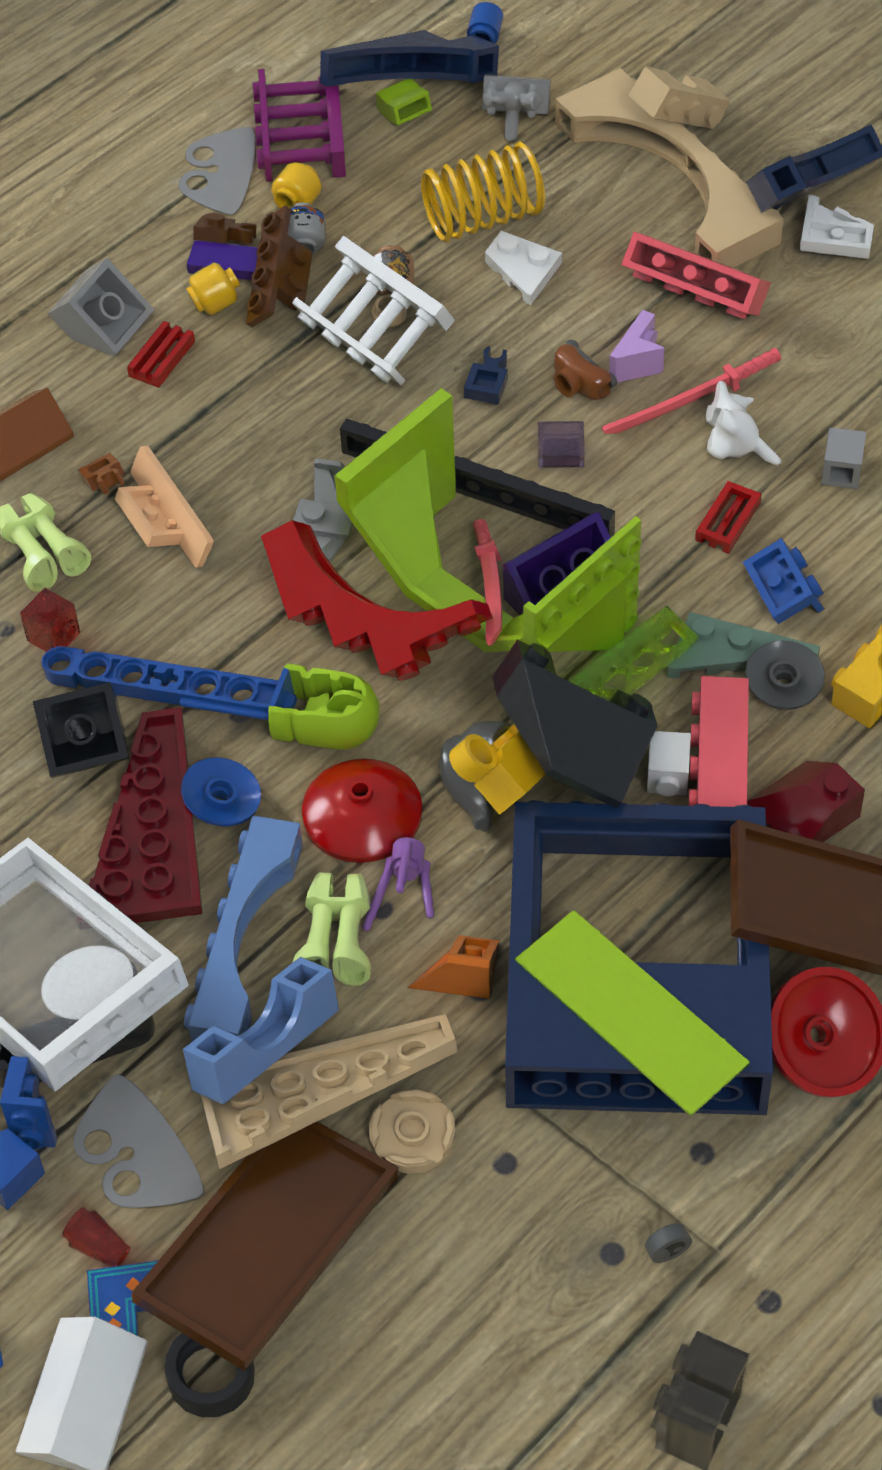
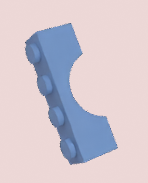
(297, 1005)

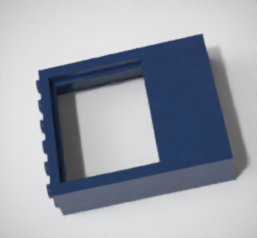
(552, 1052)

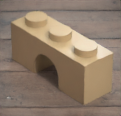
(685, 102)

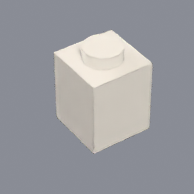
(669, 763)

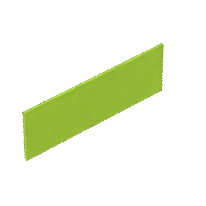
(632, 1012)

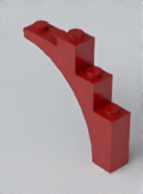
(317, 593)

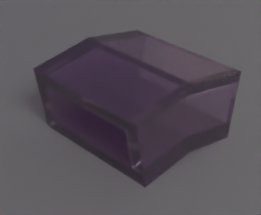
(561, 444)

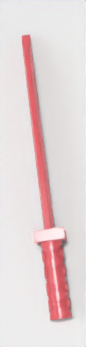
(730, 377)
(488, 557)

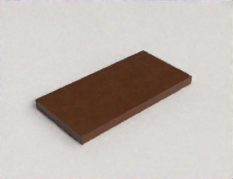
(806, 896)
(264, 1241)

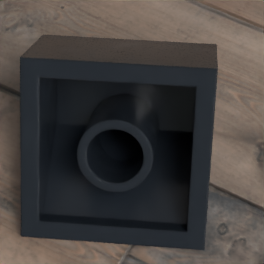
(81, 729)

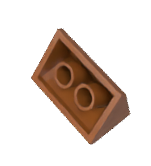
(30, 430)

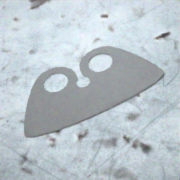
(235, 158)
(159, 1156)

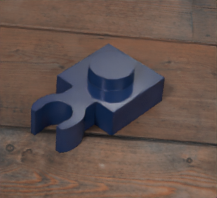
(488, 379)

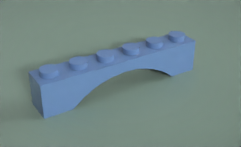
(265, 865)

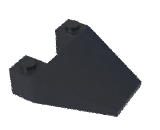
(572, 731)

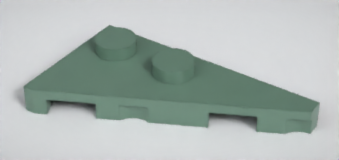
(722, 646)

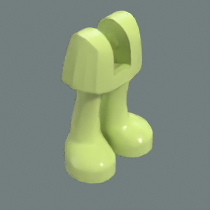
(40, 567)
(349, 962)

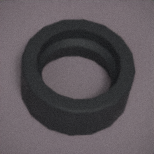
(198, 1403)

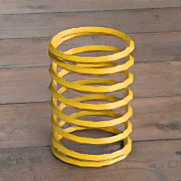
(430, 176)

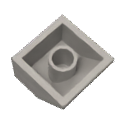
(101, 309)

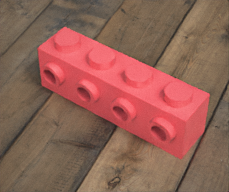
(692, 272)
(720, 741)

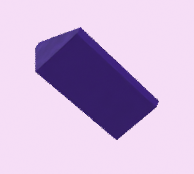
(550, 562)

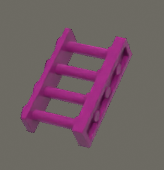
(329, 130)

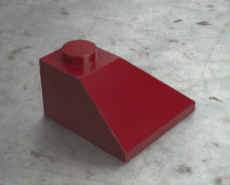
(811, 801)

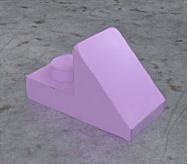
(637, 352)

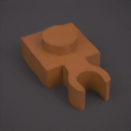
(103, 473)

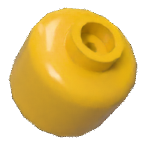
(296, 185)
(213, 288)

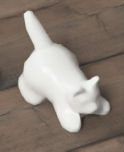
(734, 428)

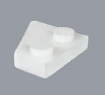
(835, 231)

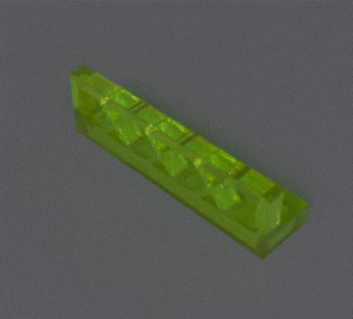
(622, 655)

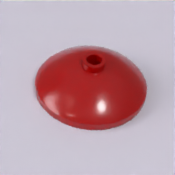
(366, 825)
(847, 1025)

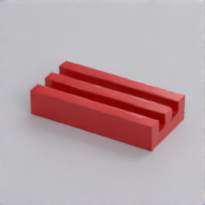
(155, 351)
(717, 537)

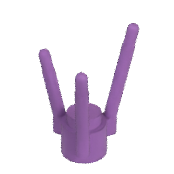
(406, 864)

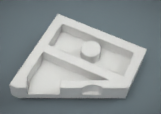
(522, 263)

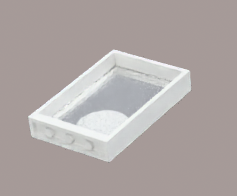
(71, 968)

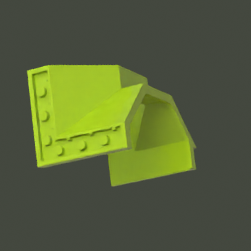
(393, 501)

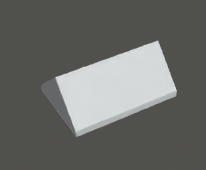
(82, 1394)

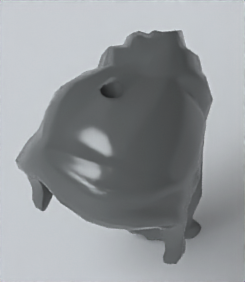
(461, 790)

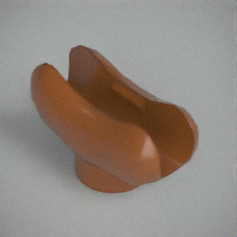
(578, 375)

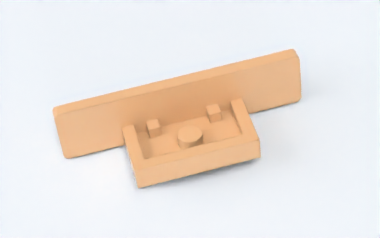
(161, 510)

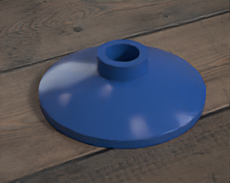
(224, 780)

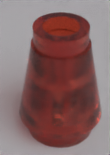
(95, 1238)

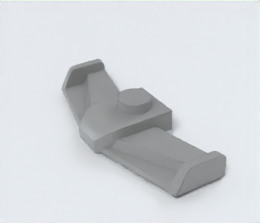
(325, 514)

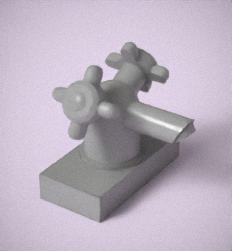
(515, 96)

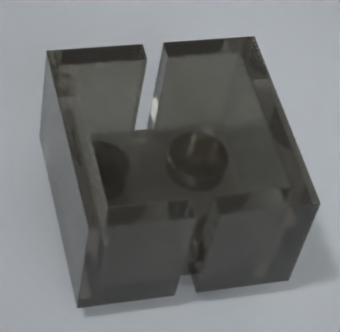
(700, 1396)

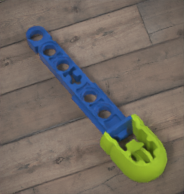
(337, 716)

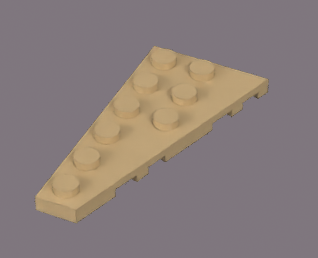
(320, 1082)

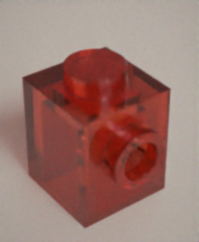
(50, 621)

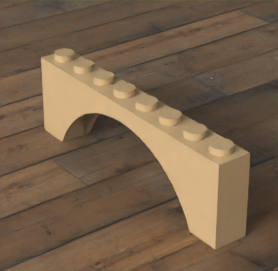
(733, 222)

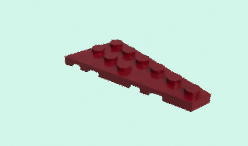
(150, 841)

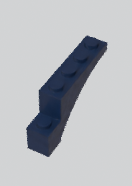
(410, 57)
(812, 170)

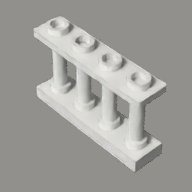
(378, 278)

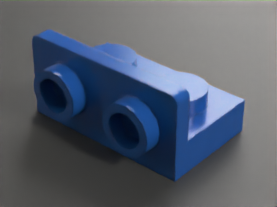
(782, 581)
(24, 1107)

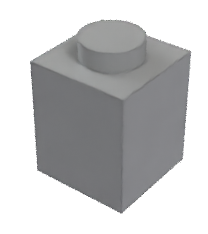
(843, 458)

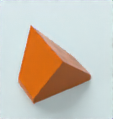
(464, 969)

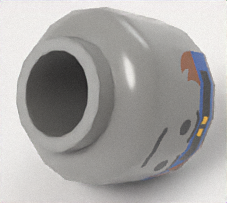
(307, 226)

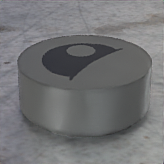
(668, 1243)

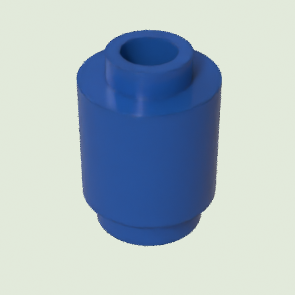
(485, 21)

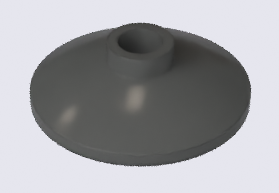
(789, 662)

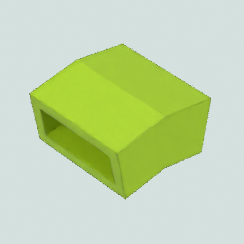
(403, 101)

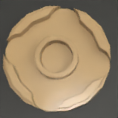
(412, 1131)

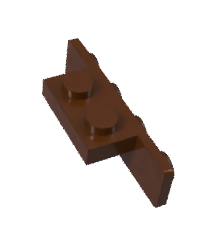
(280, 268)

